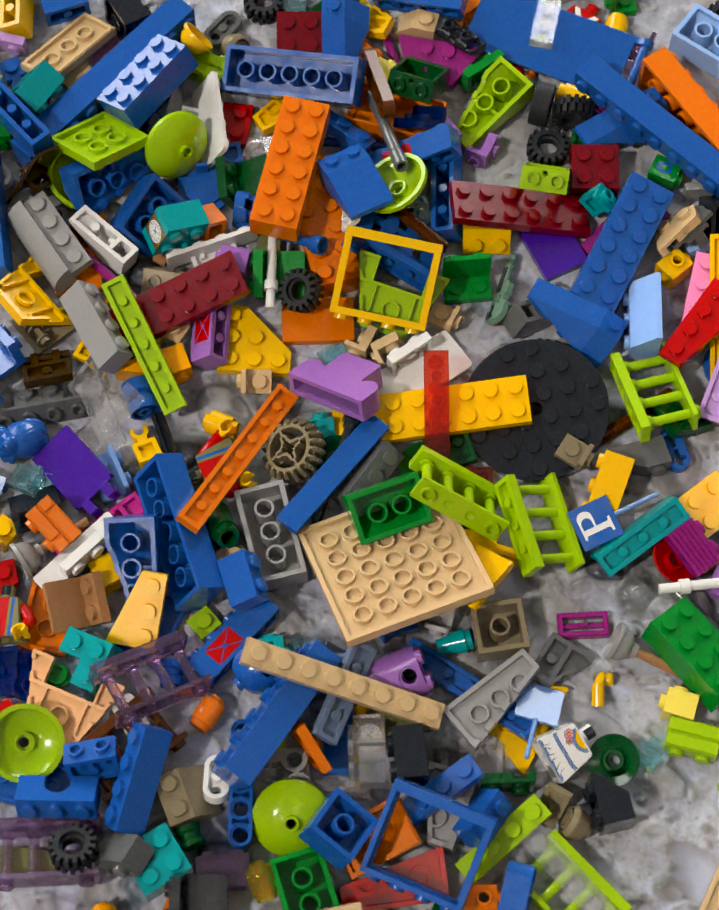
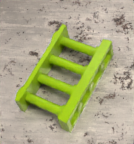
(637, 405)
(457, 493)
(520, 529)
(541, 901)

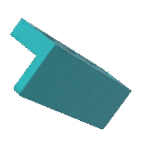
(640, 535)

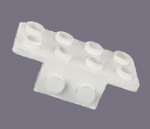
(209, 109)
(406, 363)

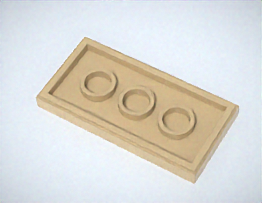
(72, 44)

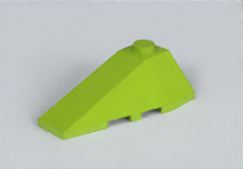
(495, 101)

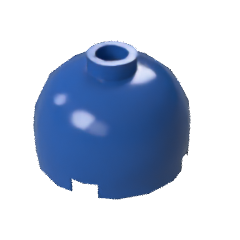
(249, 678)

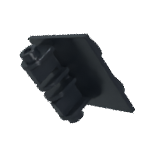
(23, 503)

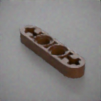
(378, 83)

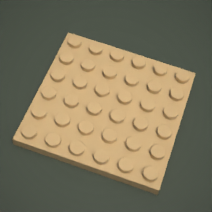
(393, 578)

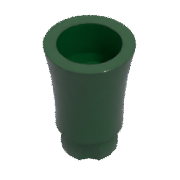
(222, 527)

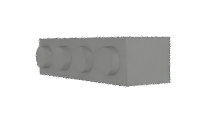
(96, 326)

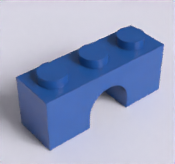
(348, 134)
(77, 801)

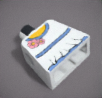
(564, 750)

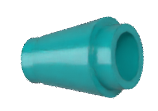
(455, 642)

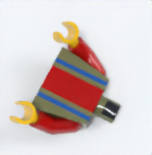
(211, 454)
(15, 618)

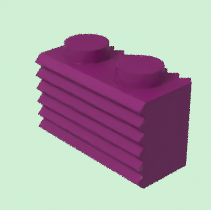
(693, 547)

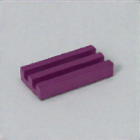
(560, 617)

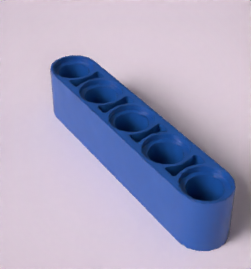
(239, 798)
(517, 886)

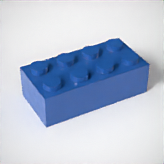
(148, 81)

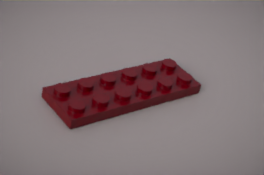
(518, 209)
(191, 295)

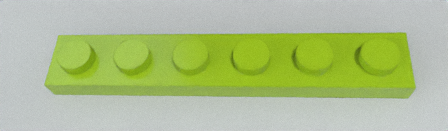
(144, 345)

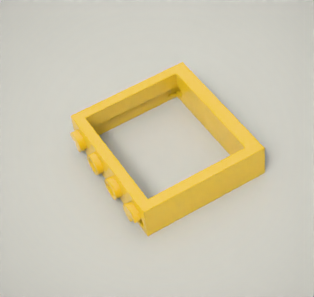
(386, 321)

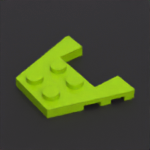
(388, 300)

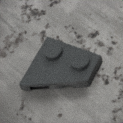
(560, 660)

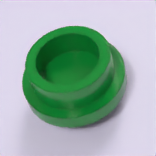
(59, 676)

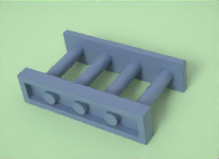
(328, 714)

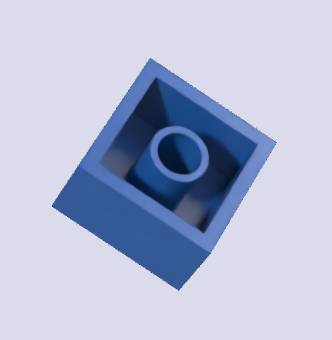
(338, 828)

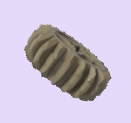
(302, 451)

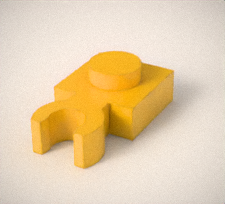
(143, 446)

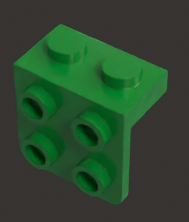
(285, 261)

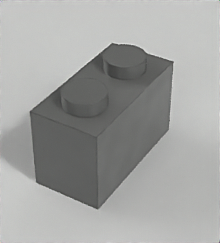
(123, 854)

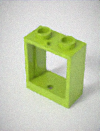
(553, 182)

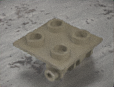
(43, 336)

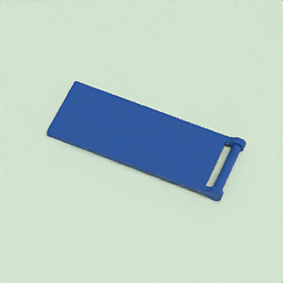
(509, 26)

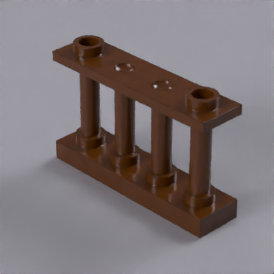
(107, 726)

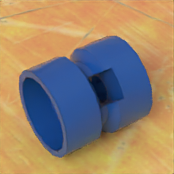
(241, 203)
(150, 405)

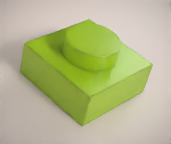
(203, 623)

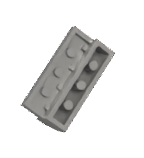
(49, 241)

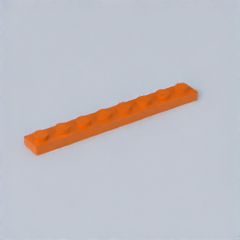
(236, 459)

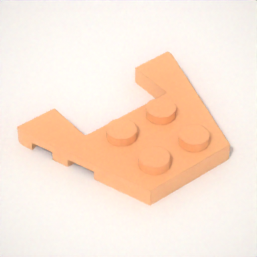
(74, 713)

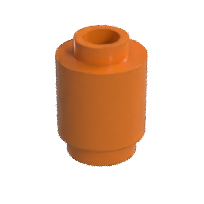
(207, 713)

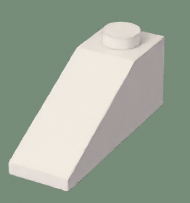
(105, 241)

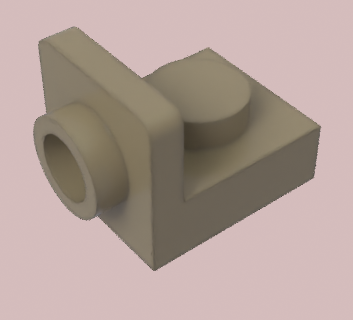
(575, 452)

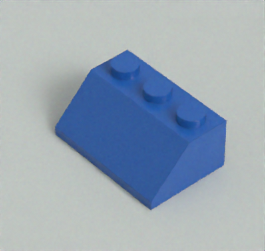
(139, 207)

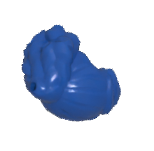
(22, 439)

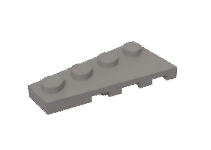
(486, 702)

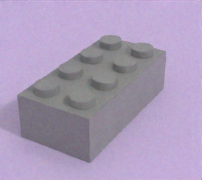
(273, 543)

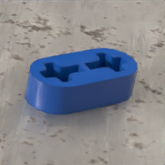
(681, 451)

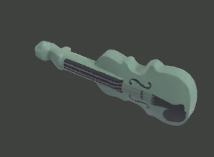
(500, 303)

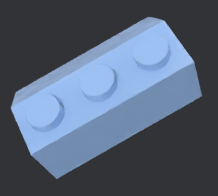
(698, 39)
(643, 316)

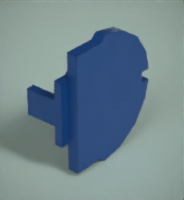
(201, 185)

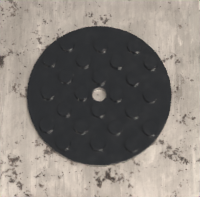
(571, 401)

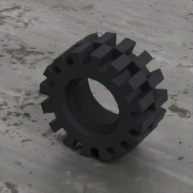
(263, 13)
(571, 111)
(551, 137)
(312, 293)
(77, 860)

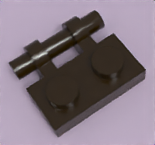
(47, 369)

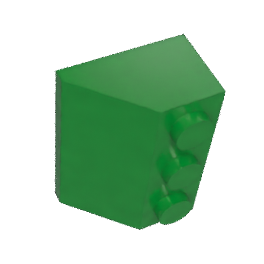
(386, 508)

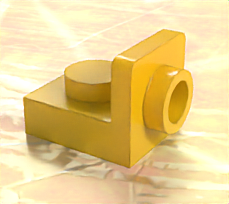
(7, 533)

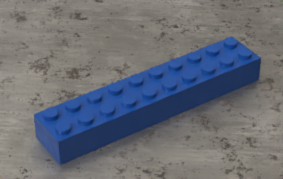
(80, 99)

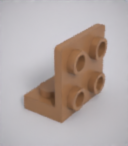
(76, 602)

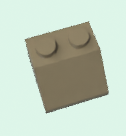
(183, 798)

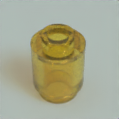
(261, 881)

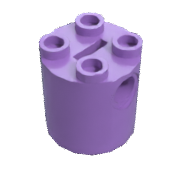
(390, 670)

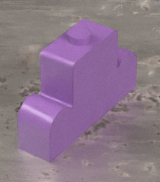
(344, 384)

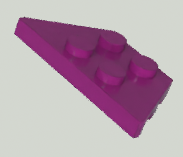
(440, 53)

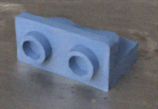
(121, 480)

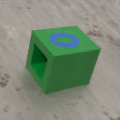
(665, 173)

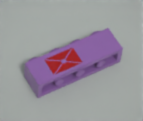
(211, 339)

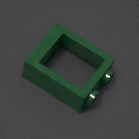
(413, 82)

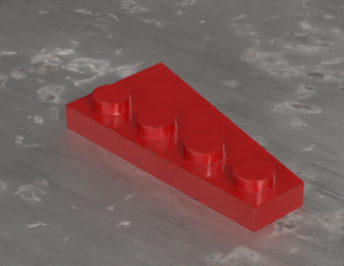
(696, 329)
(424, 868)

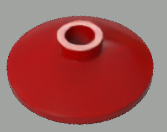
(668, 562)

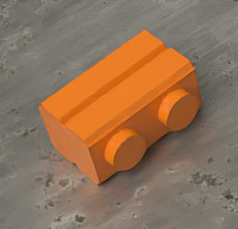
(52, 524)

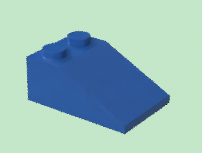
(354, 182)

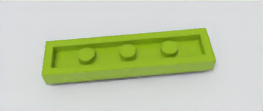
(509, 836)

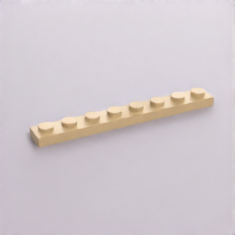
(341, 683)

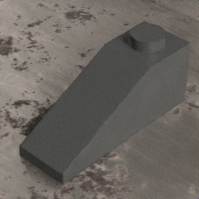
(524, 320)
(650, 456)

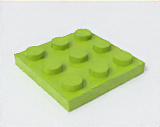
(100, 140)

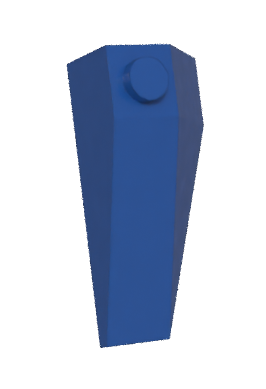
(344, 27)
(606, 130)
(100, 186)
(581, 322)
(133, 546)

